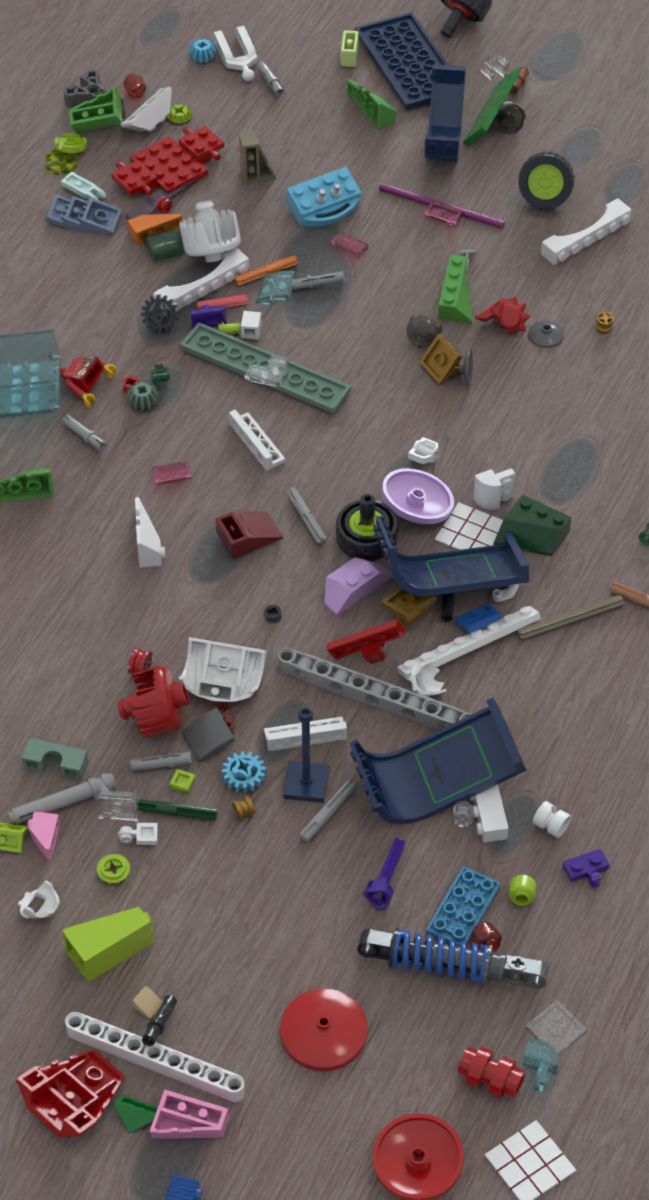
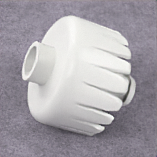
(210, 234)

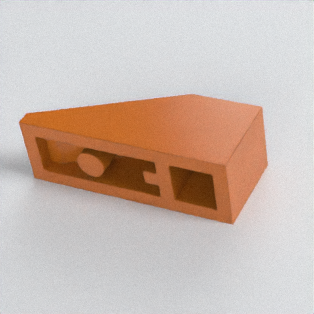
(146, 225)

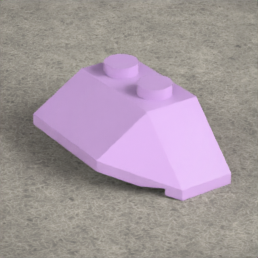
(353, 583)

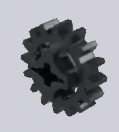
(159, 306)

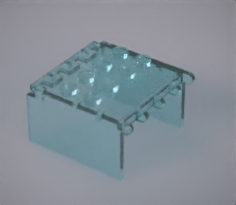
(29, 374)

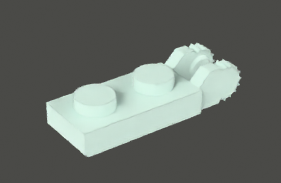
(82, 187)

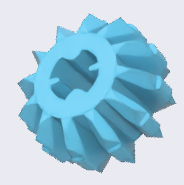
(202, 51)

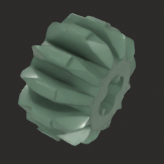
(142, 395)

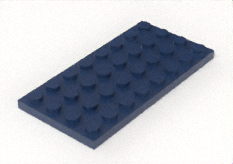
(403, 56)

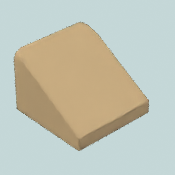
(147, 1002)

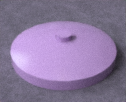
(417, 496)

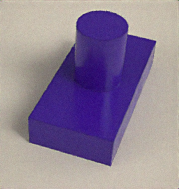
(208, 316)

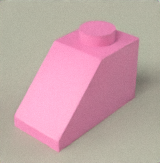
(44, 832)

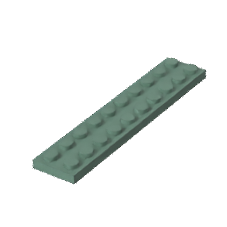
(237, 355)

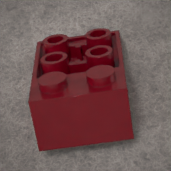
(246, 531)

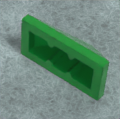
(134, 1112)

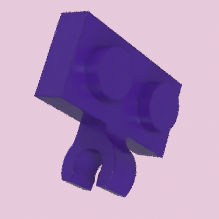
(587, 866)

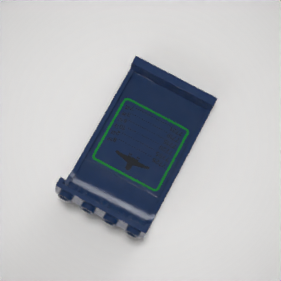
(454, 569)
(440, 767)

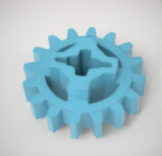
(245, 774)

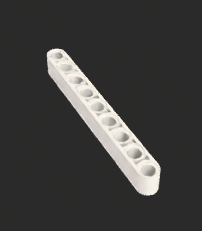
(161, 1064)

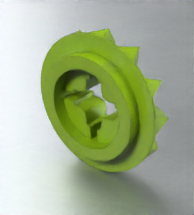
(179, 117)
(119, 862)

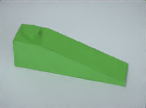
(373, 106)
(28, 485)

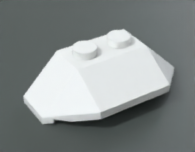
(151, 112)

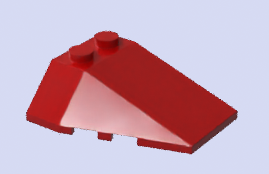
(71, 1092)

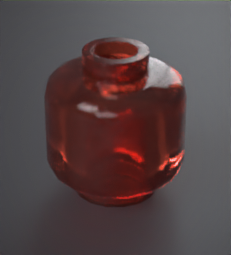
(134, 85)
(486, 934)

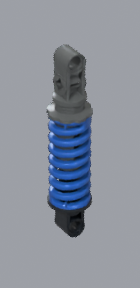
(479, 964)

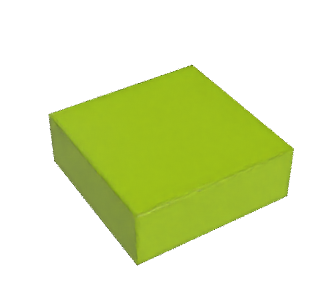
(182, 781)

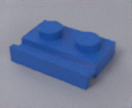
(478, 618)

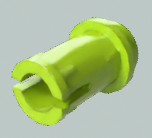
(233, 328)

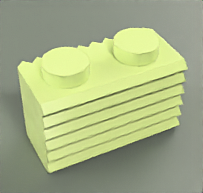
(349, 48)

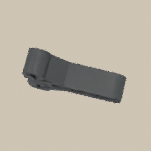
(89, 89)

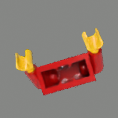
(83, 374)

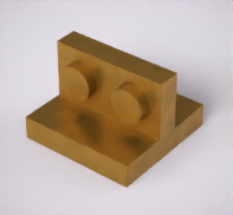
(441, 359)
(407, 606)

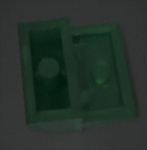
(164, 245)

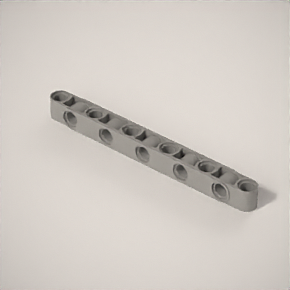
(370, 690)

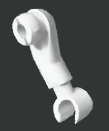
(505, 594)

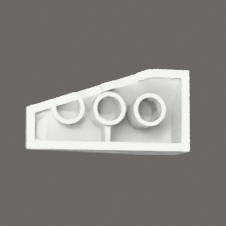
(148, 541)

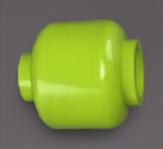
(522, 890)

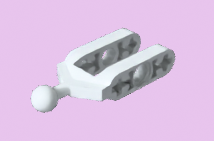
(239, 63)

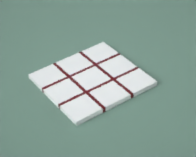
(468, 528)
(530, 1162)

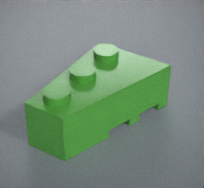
(97, 113)

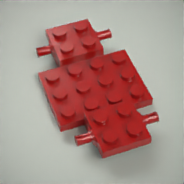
(169, 163)

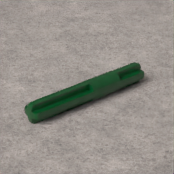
(177, 810)

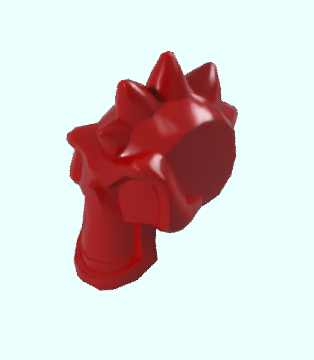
(508, 313)

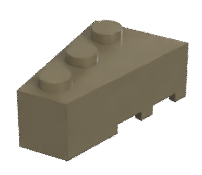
(253, 159)

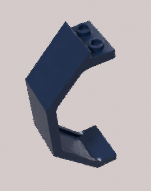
(445, 112)

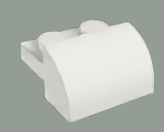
(493, 488)

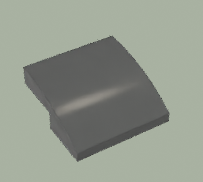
(208, 735)

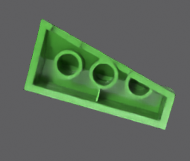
(455, 295)

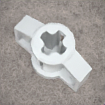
(424, 451)

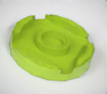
(70, 143)

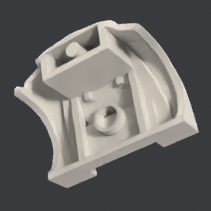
(222, 670)

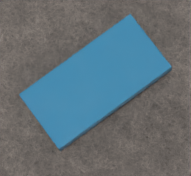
(463, 906)

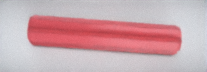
(226, 301)

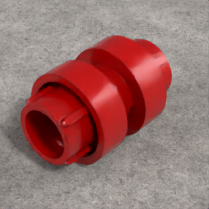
(500, 1076)

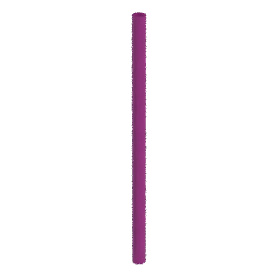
(425, 200)

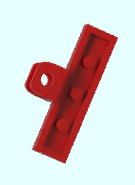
(367, 641)

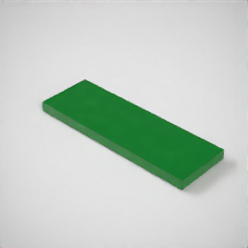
(491, 107)

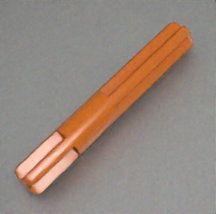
(265, 270)

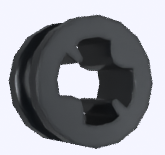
(275, 617)

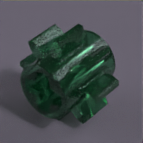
(160, 374)

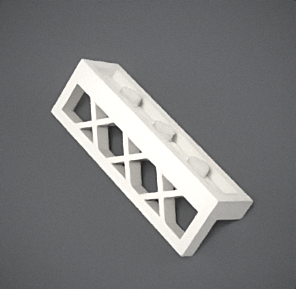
(255, 443)
(291, 735)

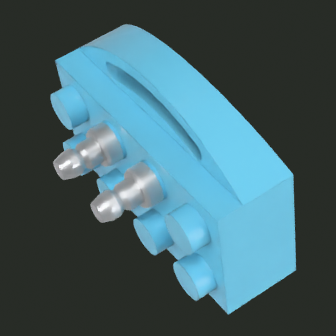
(323, 197)

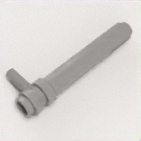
(63, 798)

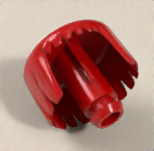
(157, 701)

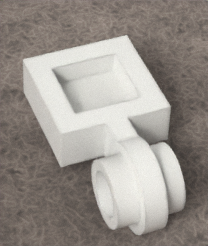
(145, 834)

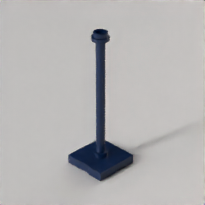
(305, 779)

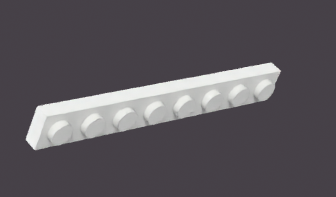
(474, 640)

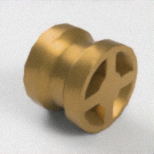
(604, 322)
(243, 808)

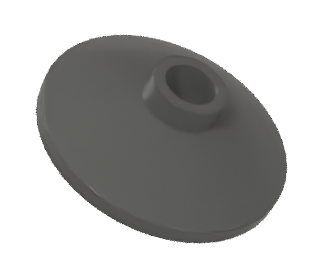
(546, 334)
(467, 367)

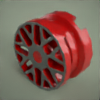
(139, 661)

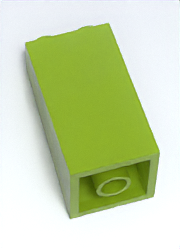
(107, 941)

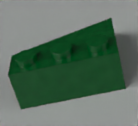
(534, 526)

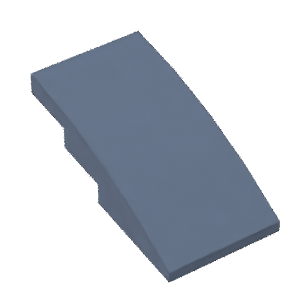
(83, 215)

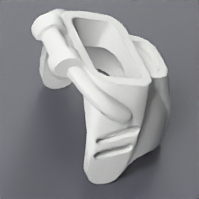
(425, 676)
(46, 893)

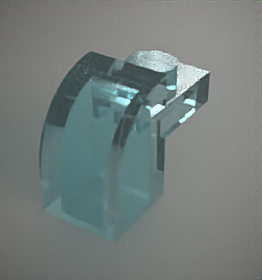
(541, 1057)

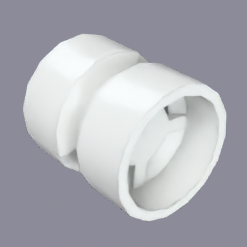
(553, 820)

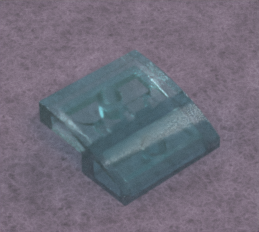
(275, 286)

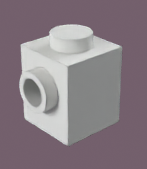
(251, 325)

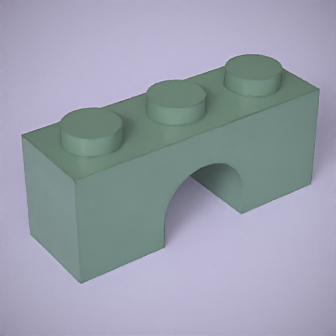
(40, 753)

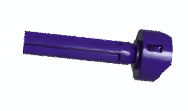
(378, 890)

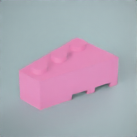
(188, 1118)

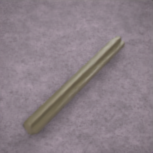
(570, 617)

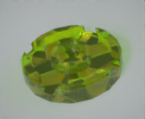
(60, 162)

